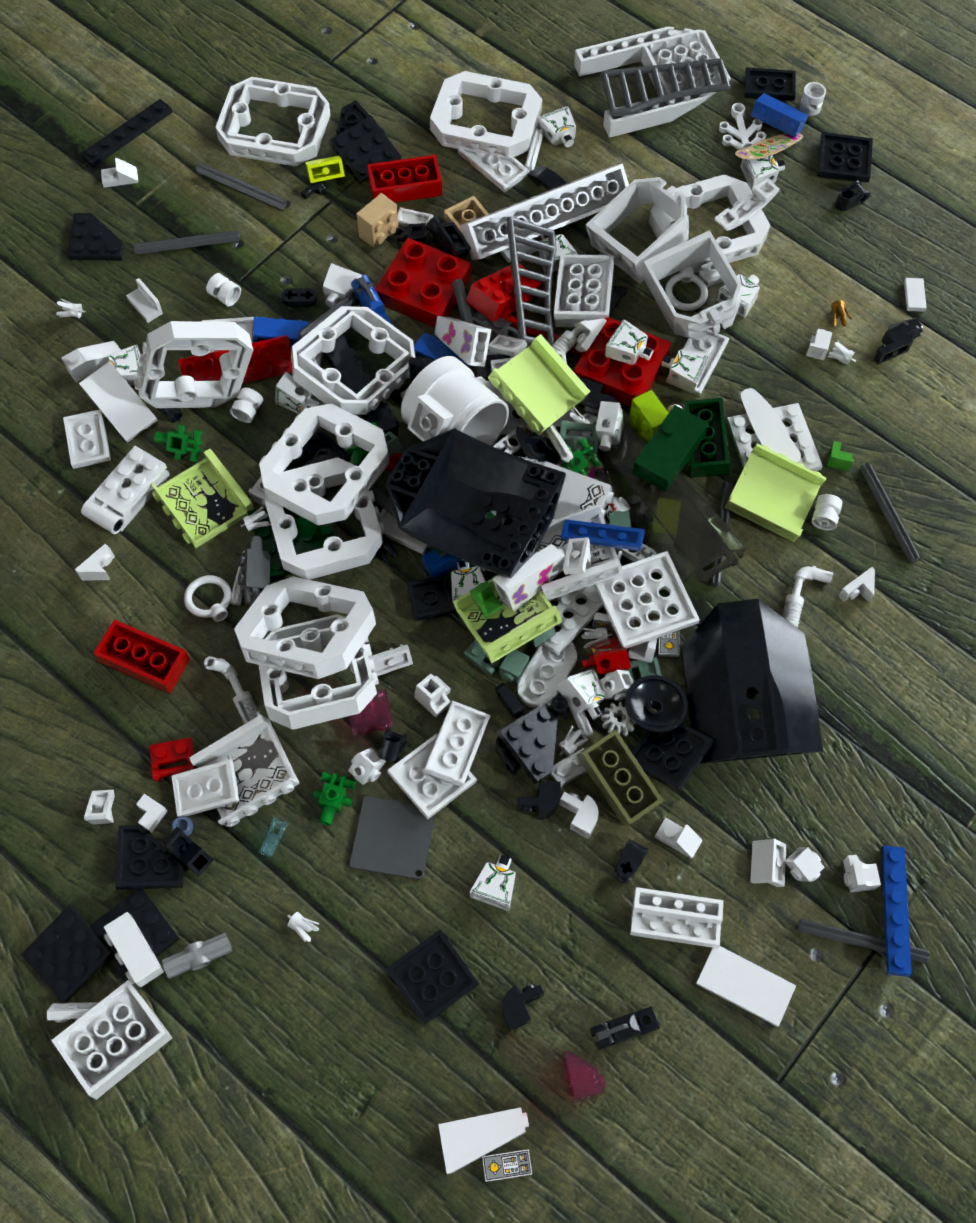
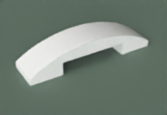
(749, 206)

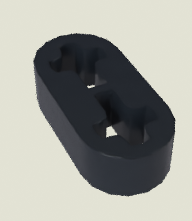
(299, 297)
(509, 701)

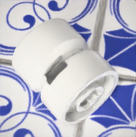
(812, 98)
(223, 289)
(246, 406)
(826, 512)

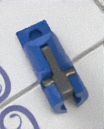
(368, 296)

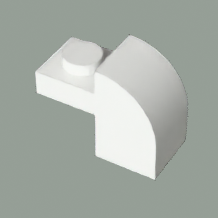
(585, 811)

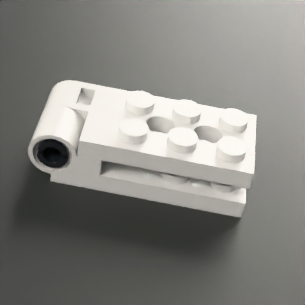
(125, 490)

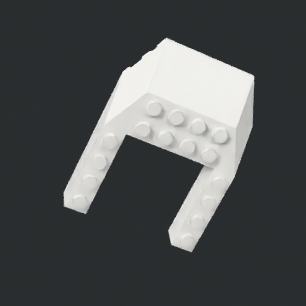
(652, 48)

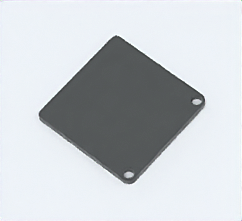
(391, 838)

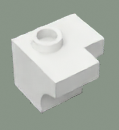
(432, 694)
(860, 875)

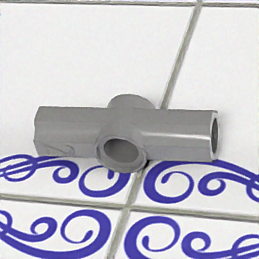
(197, 955)

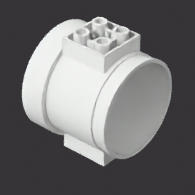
(451, 397)

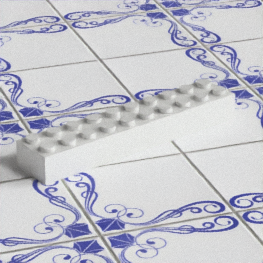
(550, 210)

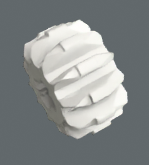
(610, 720)

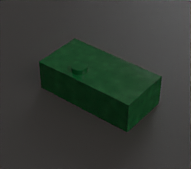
(670, 448)
(712, 454)

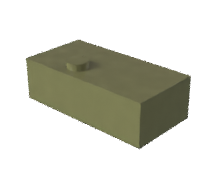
(620, 778)

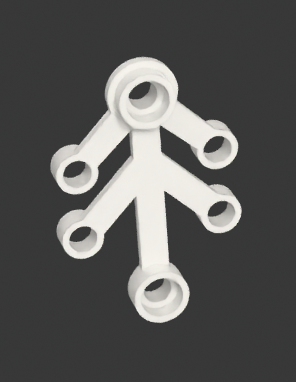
(737, 112)

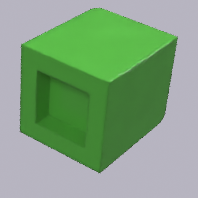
(839, 459)
(485, 599)

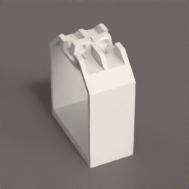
(636, 193)
(683, 257)

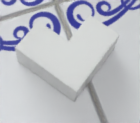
(153, 813)

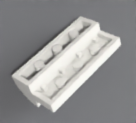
(676, 917)

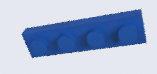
(604, 534)

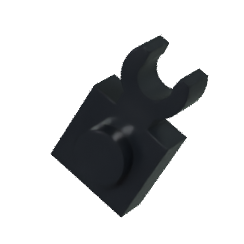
(415, 231)

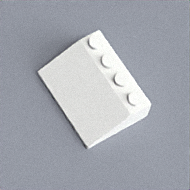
(583, 288)
(111, 1040)

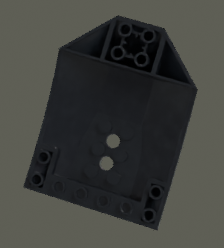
(451, 485)
(746, 648)

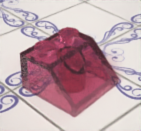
(374, 716)
(582, 1078)

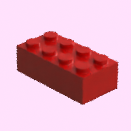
(406, 178)
(495, 293)
(142, 656)

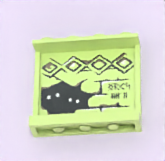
(203, 500)
(507, 629)

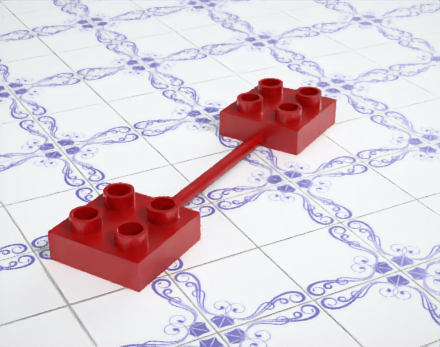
(422, 289)

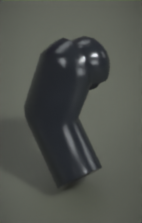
(311, 188)

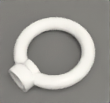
(686, 275)
(217, 611)

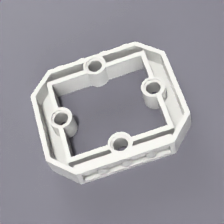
(450, 106)
(262, 147)
(711, 190)
(200, 339)
(326, 383)
(349, 431)
(323, 560)
(283, 655)
(323, 702)

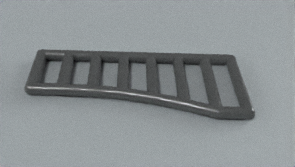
(677, 93)
(547, 278)

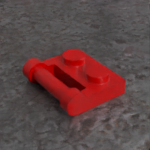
(171, 753)

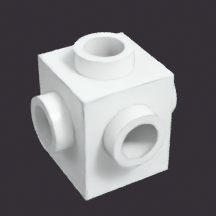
(616, 684)
(366, 766)

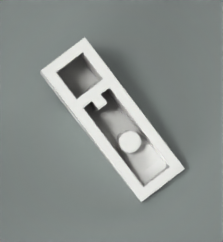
(88, 359)

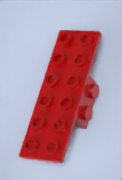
(267, 360)

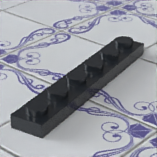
(126, 132)

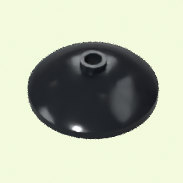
(660, 694)

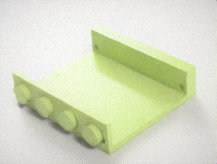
(539, 385)
(775, 492)

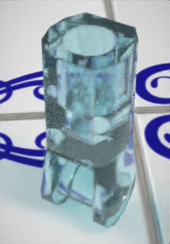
(272, 840)

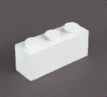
(132, 950)

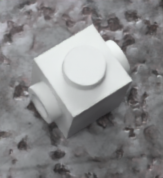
(804, 864)

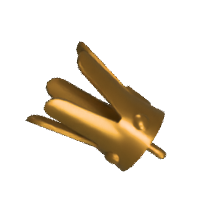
(838, 308)

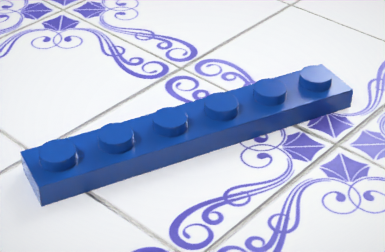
(896, 911)

